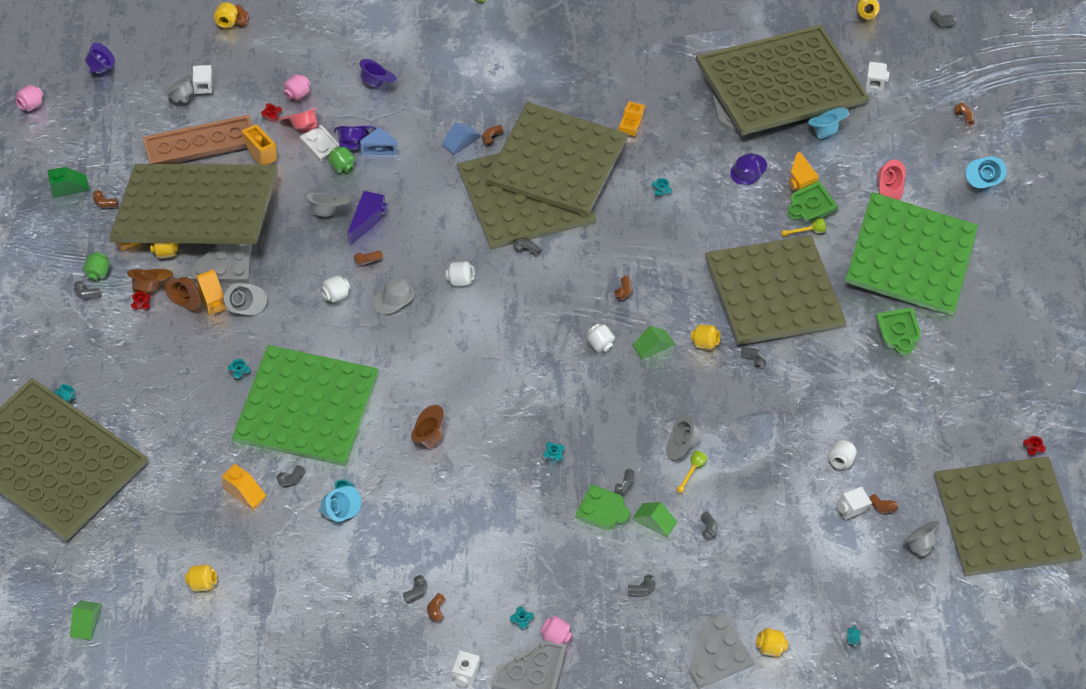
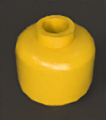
(870, 13)
(225, 15)
(164, 250)
(705, 337)
(201, 577)
(771, 642)

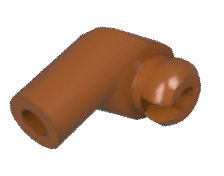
(243, 16)
(968, 113)
(490, 132)
(102, 202)
(362, 259)
(626, 289)
(883, 506)
(433, 607)

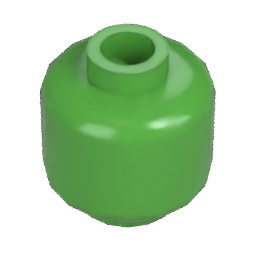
(341, 159)
(96, 266)

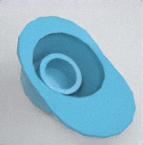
(828, 122)
(986, 172)
(341, 504)

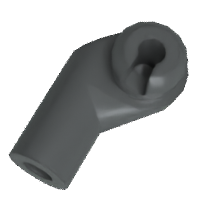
(943, 20)
(528, 244)
(84, 292)
(756, 354)
(290, 479)
(627, 482)

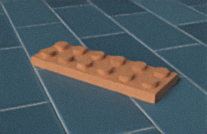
(197, 141)

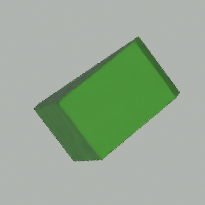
(652, 342)
(655, 517)
(84, 619)

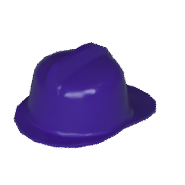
(99, 58)
(374, 73)
(351, 136)
(748, 169)

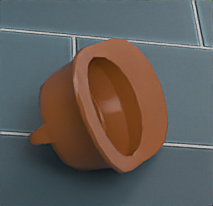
(148, 280)
(183, 292)
(428, 426)

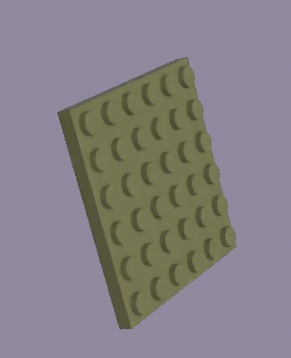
(557, 158)
(510, 215)
(775, 290)
(1007, 516)

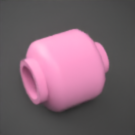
(296, 87)
(29, 98)
(556, 630)

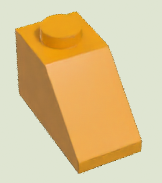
(259, 145)
(801, 173)
(210, 292)
(242, 486)

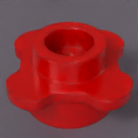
(271, 112)
(140, 296)
(1034, 441)

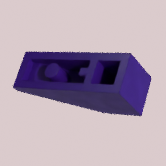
(367, 215)

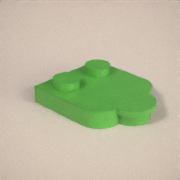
(811, 203)
(899, 329)
(602, 508)

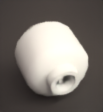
(460, 273)
(335, 289)
(600, 338)
(842, 454)

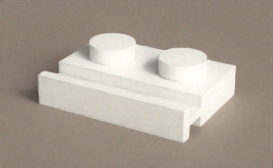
(319, 143)

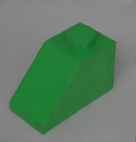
(67, 182)

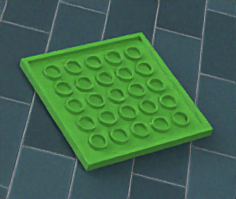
(911, 254)
(305, 405)

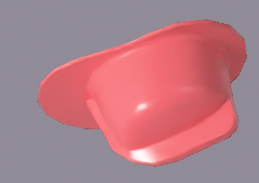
(303, 121)
(891, 179)

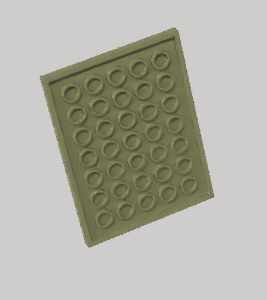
(781, 79)
(194, 203)
(59, 460)

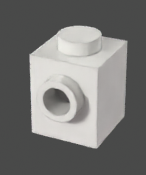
(876, 76)
(202, 79)
(853, 503)
(465, 669)

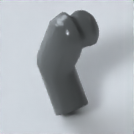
(711, 525)
(644, 588)
(418, 589)

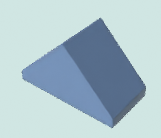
(459, 137)
(378, 143)

